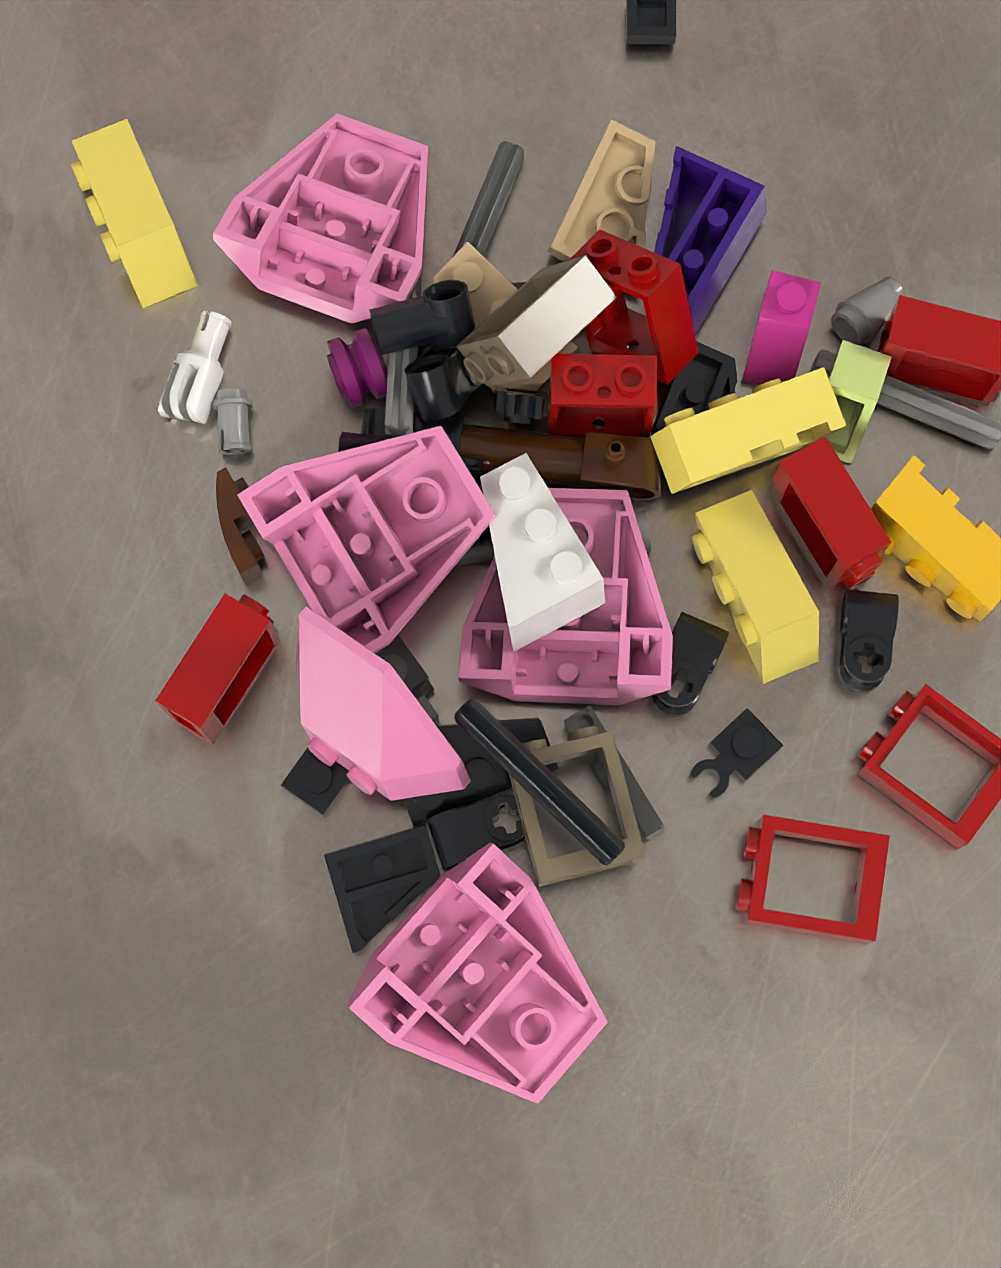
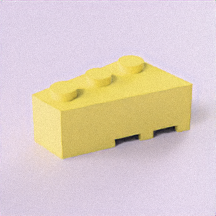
(133, 211)
(746, 429)
(758, 585)

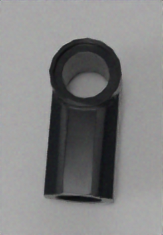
(438, 317)

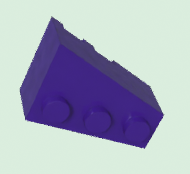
(707, 226)

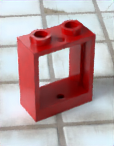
(660, 284)
(943, 349)
(605, 388)
(829, 515)
(219, 666)
(963, 727)
(867, 885)

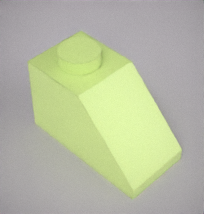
(857, 383)

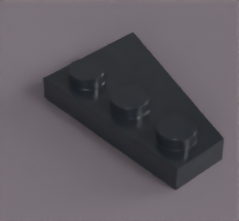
(484, 772)

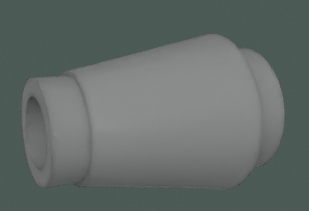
(866, 311)

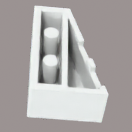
(537, 554)

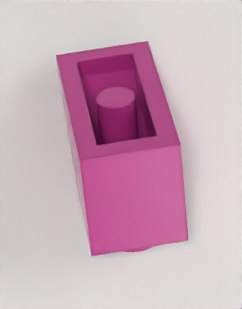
(781, 329)

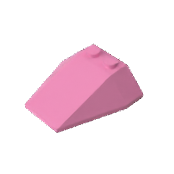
(334, 221)
(371, 528)
(600, 657)
(368, 717)
(482, 981)

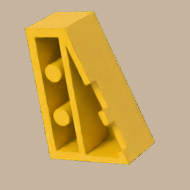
(941, 542)

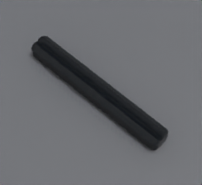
(539, 781)

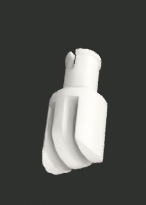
(196, 372)

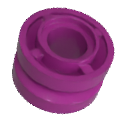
(358, 367)

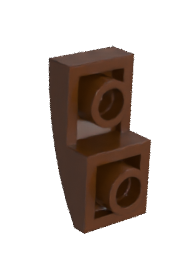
(233, 520)

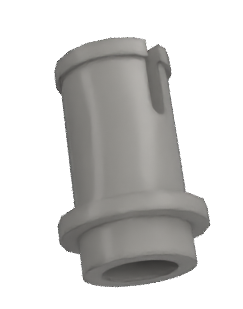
(233, 421)

